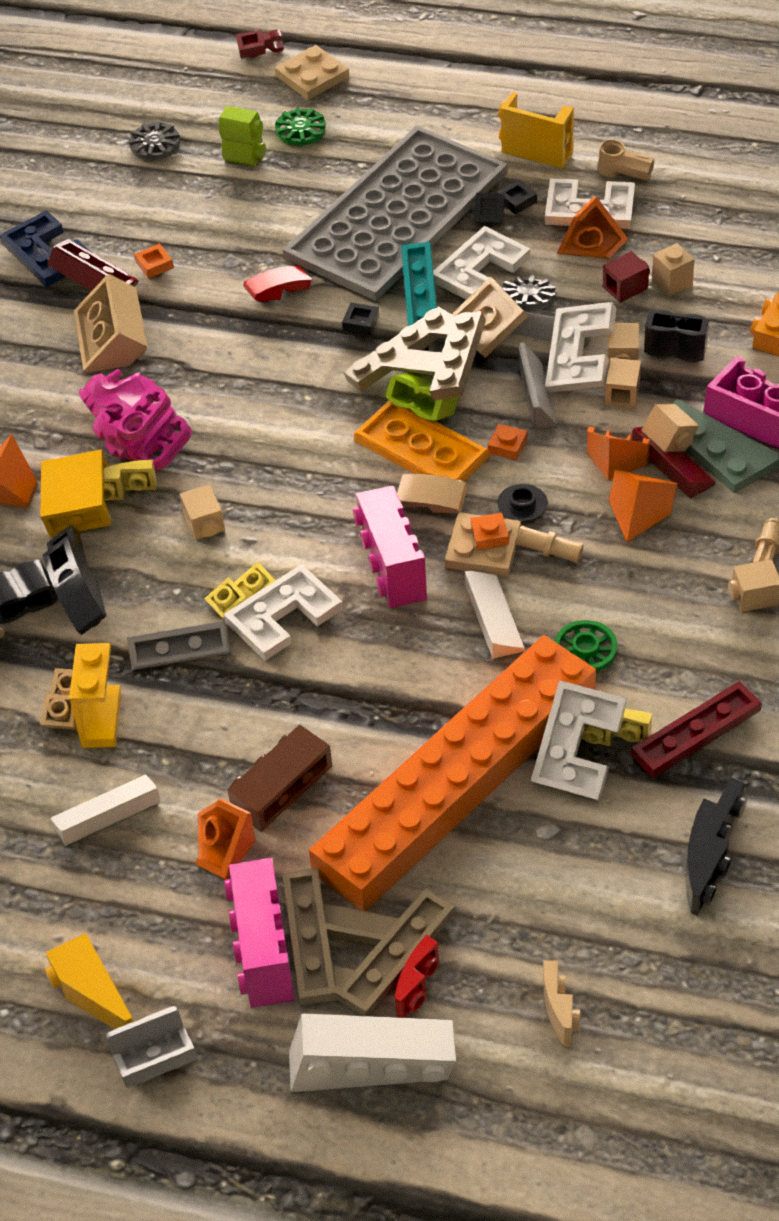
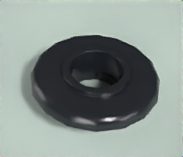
(522, 511)

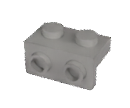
(151, 1046)

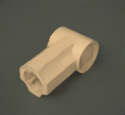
(617, 160)

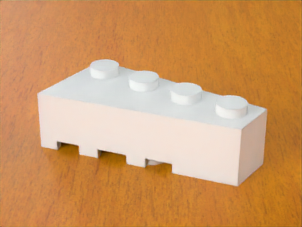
(369, 1051)

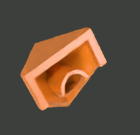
(593, 233)
(616, 453)
(16, 476)
(640, 501)
(223, 836)

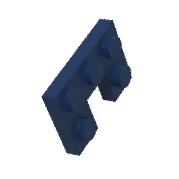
(29, 247)

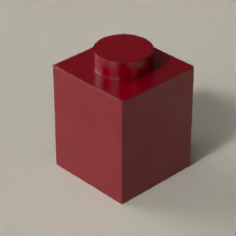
(626, 276)

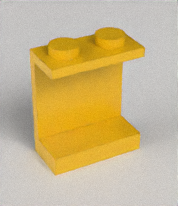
(535, 135)
(74, 492)
(91, 699)

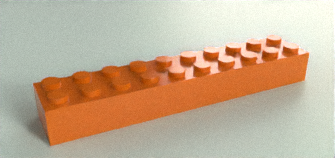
(446, 777)

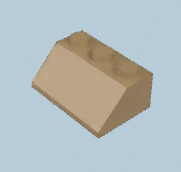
(110, 326)

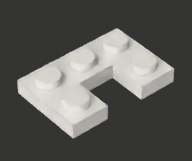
(564, 204)
(461, 270)
(566, 366)
(257, 616)
(570, 712)

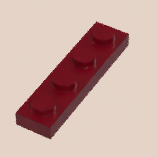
(696, 729)

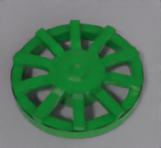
(300, 127)
(586, 644)

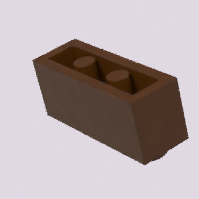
(281, 776)

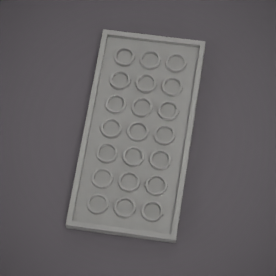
(399, 201)

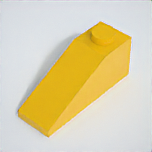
(86, 982)

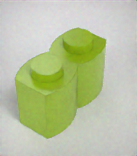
(241, 136)
(412, 392)

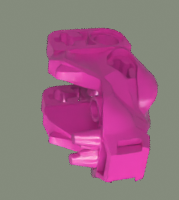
(125, 426)

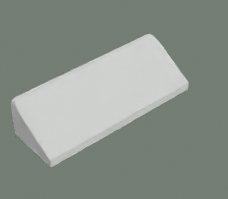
(493, 614)
(106, 809)

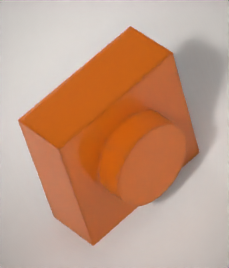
(154, 261)
(507, 441)
(489, 531)

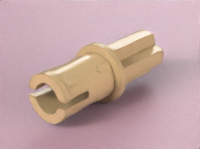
(768, 543)

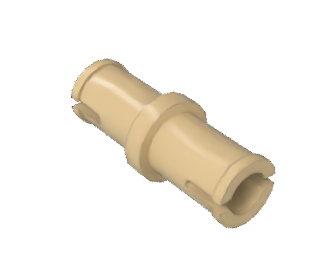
(549, 544)

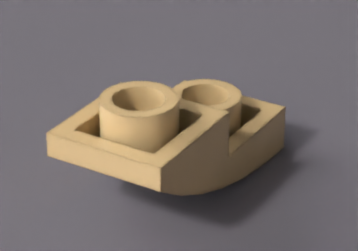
(432, 491)
(57, 706)
(559, 1005)

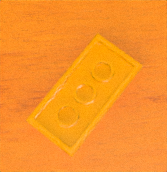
(420, 444)

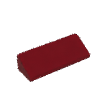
(84, 266)
(677, 467)

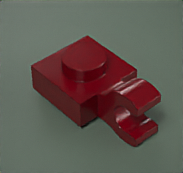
(255, 43)

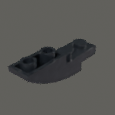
(73, 581)
(709, 844)

